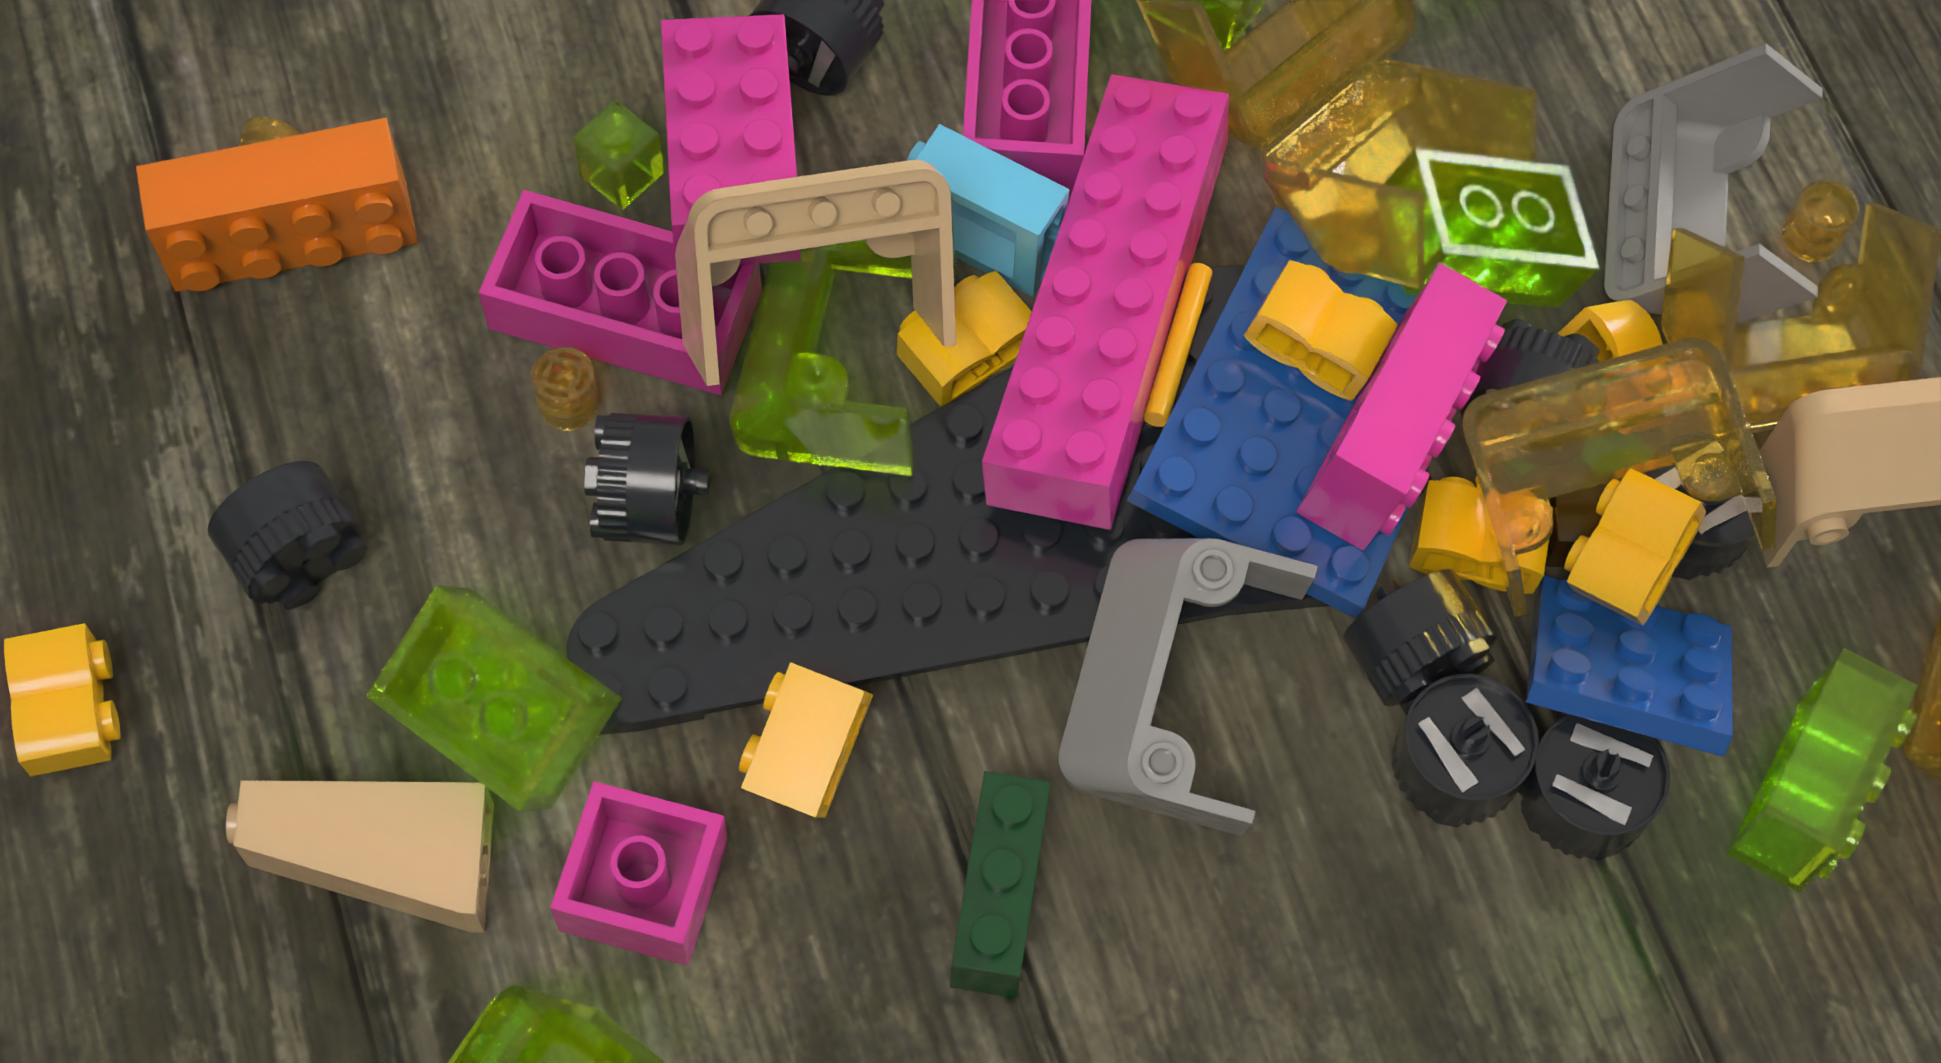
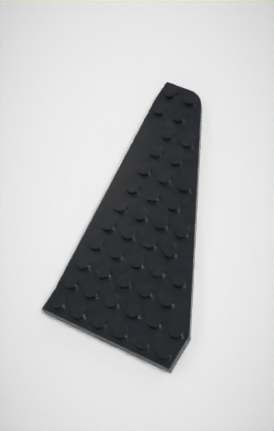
(875, 577)

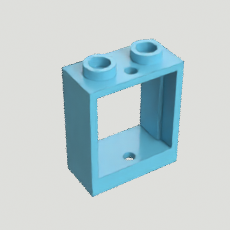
(999, 209)

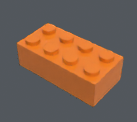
(277, 205)

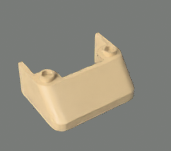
(891, 206)
(1852, 456)

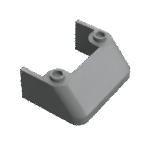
(1674, 170)
(1108, 733)

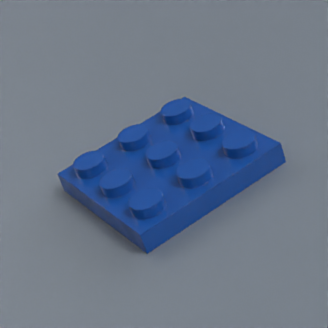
(1646, 679)

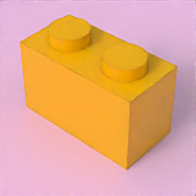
(804, 740)

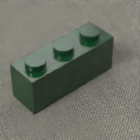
(999, 884)

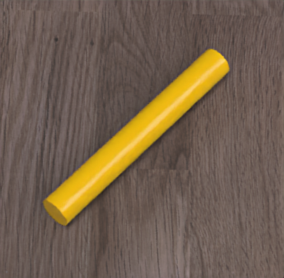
(1178, 345)

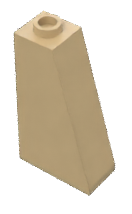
(380, 842)

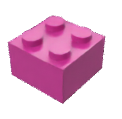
(640, 873)

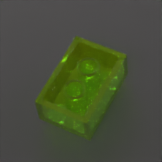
(1501, 224)
(493, 698)
(1825, 772)

